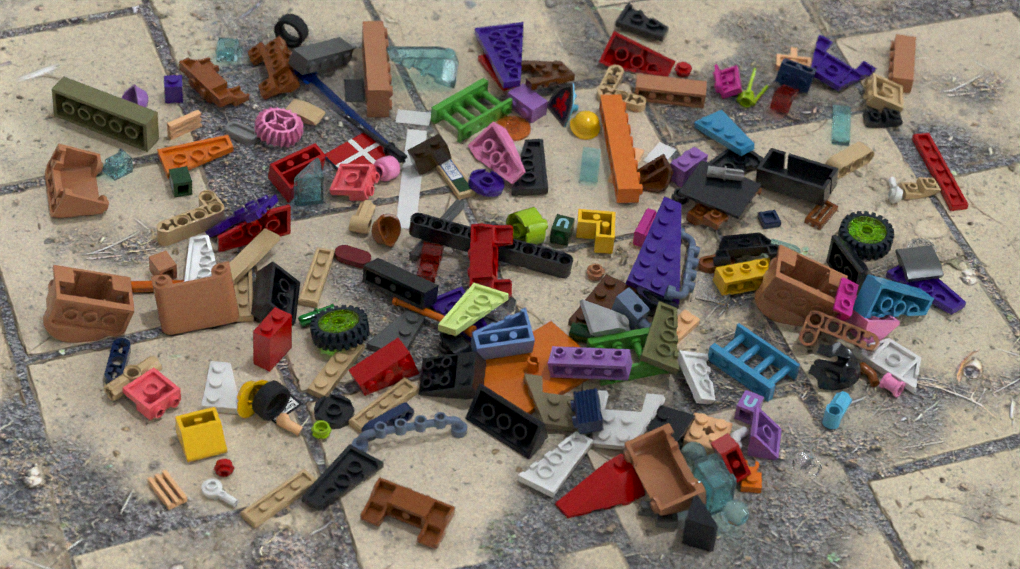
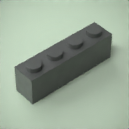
(321, 55)

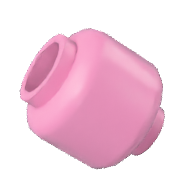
(387, 167)

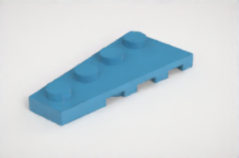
(726, 132)

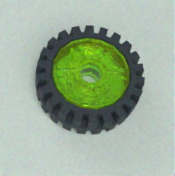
(867, 234)
(339, 328)

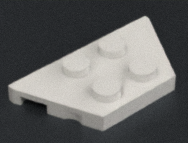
(893, 359)

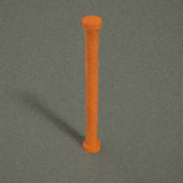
(429, 313)

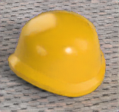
(585, 125)

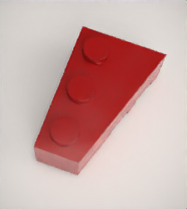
(286, 169)
(384, 368)

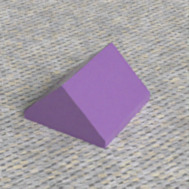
(763, 436)

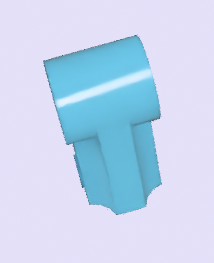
(836, 409)

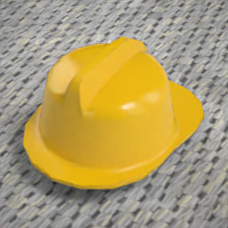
(246, 395)

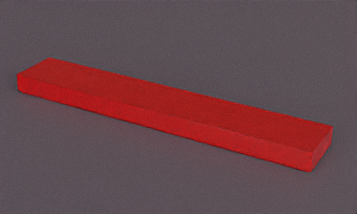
(940, 172)

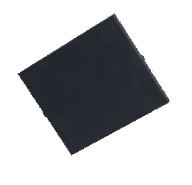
(724, 196)

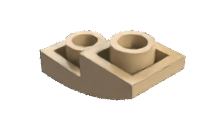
(309, 113)
(922, 188)

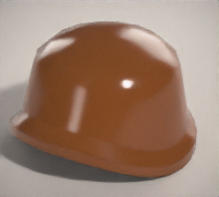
(386, 229)

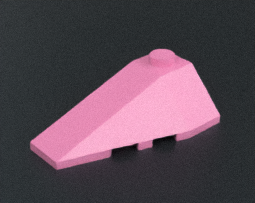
(498, 152)
(878, 326)

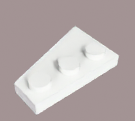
(697, 376)
(220, 389)

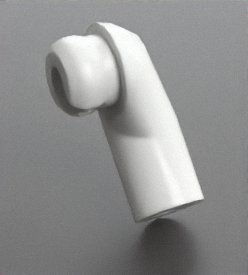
(740, 434)

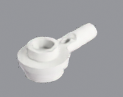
(895, 193)
(213, 489)

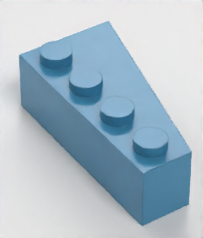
(887, 297)

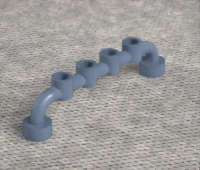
(689, 274)
(440, 420)

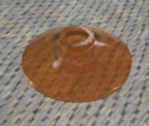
(516, 127)

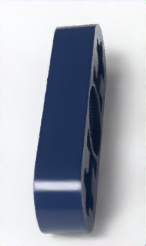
(116, 355)
(402, 411)

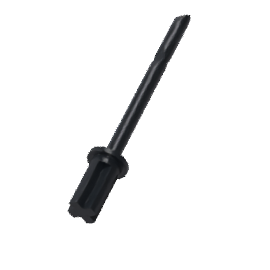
(389, 148)

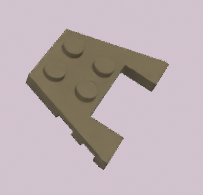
(550, 408)

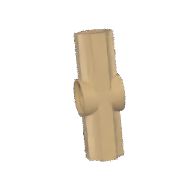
(131, 372)

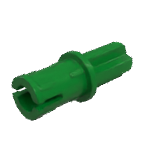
(305, 319)

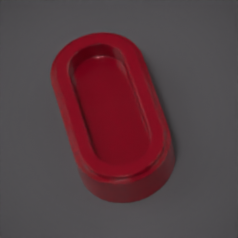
(352, 256)

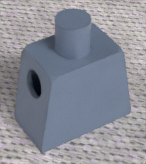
(633, 308)

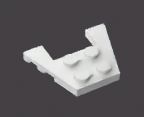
(624, 425)

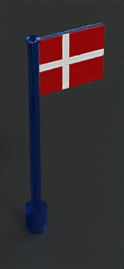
(356, 150)

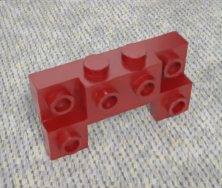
(484, 255)

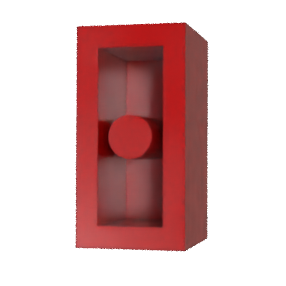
(731, 454)

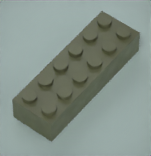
(105, 114)

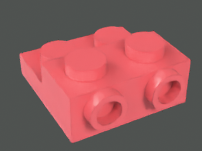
(355, 181)
(153, 393)

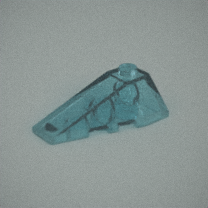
(428, 60)

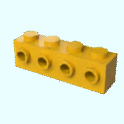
(741, 276)

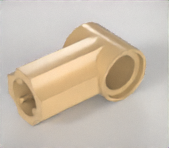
(362, 219)

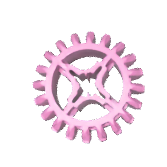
(278, 127)

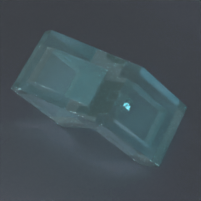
(590, 164)

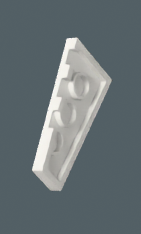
(199, 258)

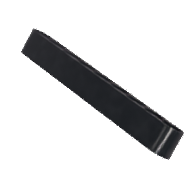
(519, 254)

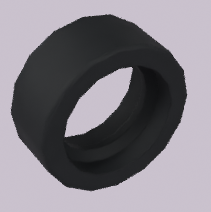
(295, 22)
(270, 400)

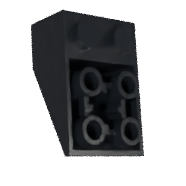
(452, 375)

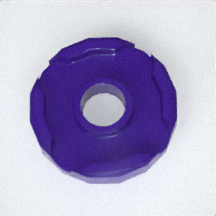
(492, 188)

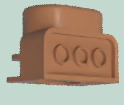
(796, 287)
(87, 305)

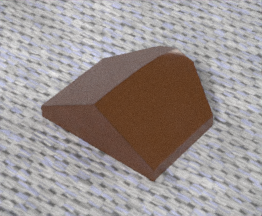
(656, 174)

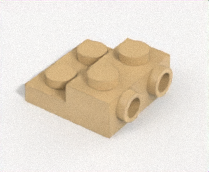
(883, 93)

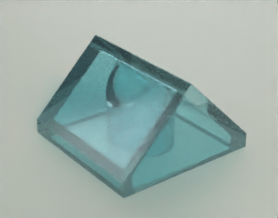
(309, 185)

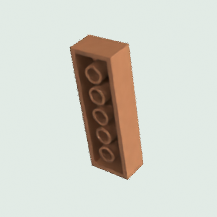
(376, 69)

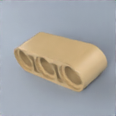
(851, 158)

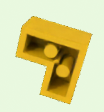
(597, 226)

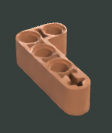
(841, 334)

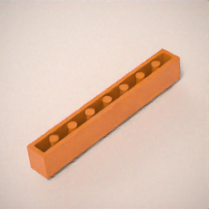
(620, 149)

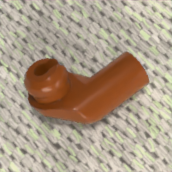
(871, 374)

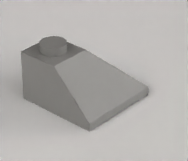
(603, 320)

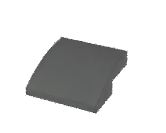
(919, 263)

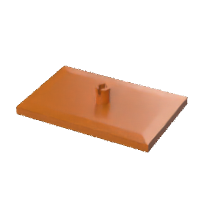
(506, 373)

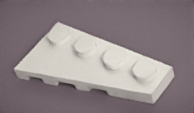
(556, 466)

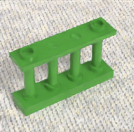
(466, 97)
(627, 340)

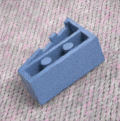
(504, 338)

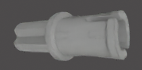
(725, 173)

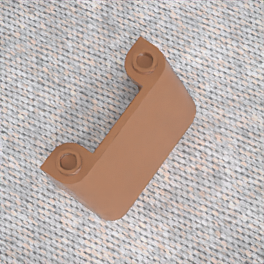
(73, 183)
(196, 302)
(663, 471)

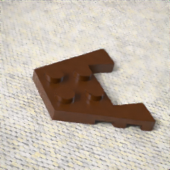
(546, 73)

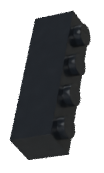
(400, 283)

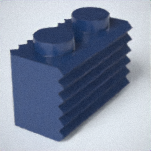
(587, 410)

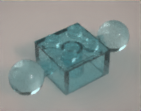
(717, 482)

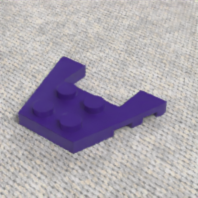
(834, 71)
(251, 212)

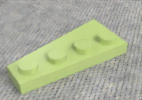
(471, 307)

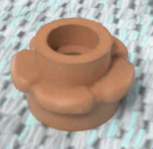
(595, 272)

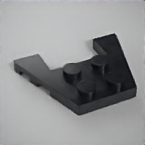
(743, 244)

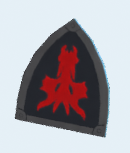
(562, 103)

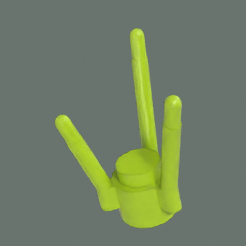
(747, 97)

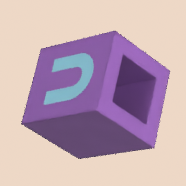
(746, 406)

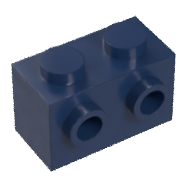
(795, 75)

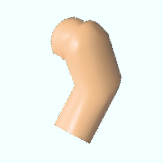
(284, 421)

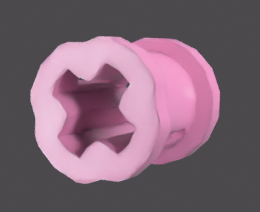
(892, 384)

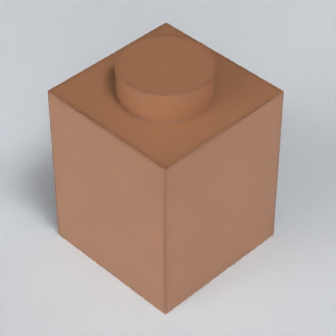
(163, 264)

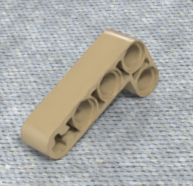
(193, 221)

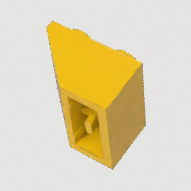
(200, 434)

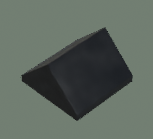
(699, 527)

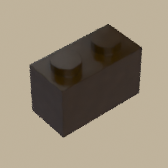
(429, 154)

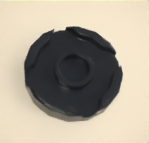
(334, 410)

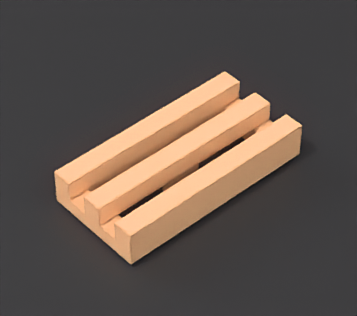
(184, 124)
(160, 478)

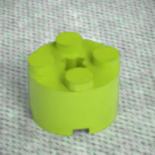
(528, 225)

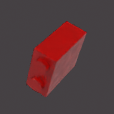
(272, 339)

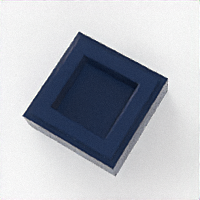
(769, 219)

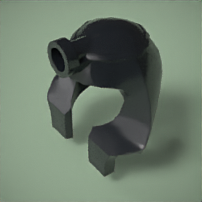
(843, 372)

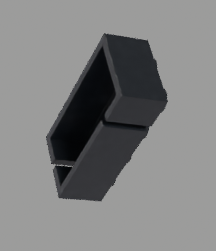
(801, 179)

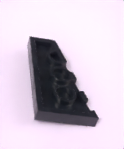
(678, 420)

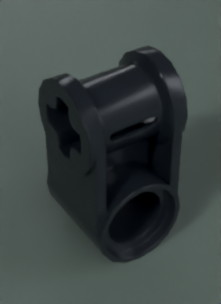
(453, 344)

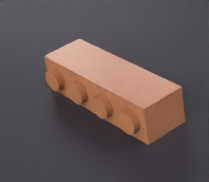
(903, 61)
(671, 90)

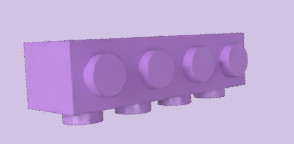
(590, 363)

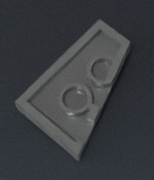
(404, 327)

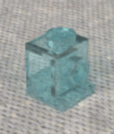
(228, 49)
(118, 165)

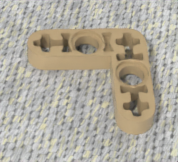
(637, 102)

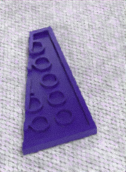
(503, 50)
(660, 254)

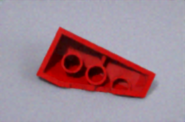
(635, 57)
(275, 220)
(607, 486)

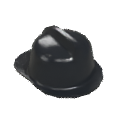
(652, 300)

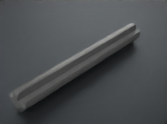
(449, 215)

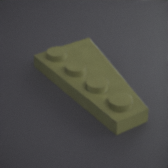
(662, 339)

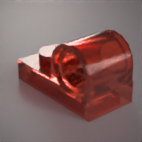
(783, 99)
(430, 261)

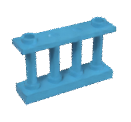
(746, 375)

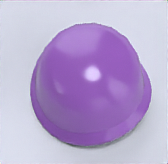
(136, 95)

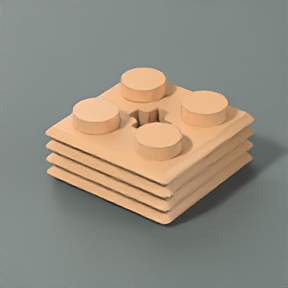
(706, 430)

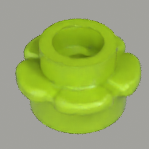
(321, 429)

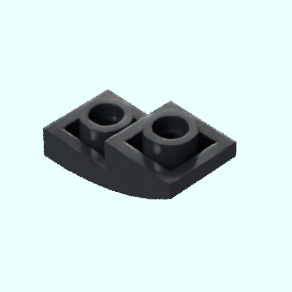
(885, 119)

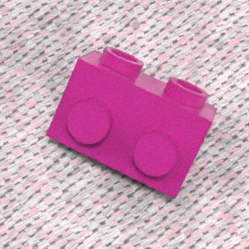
(727, 81)
(845, 299)

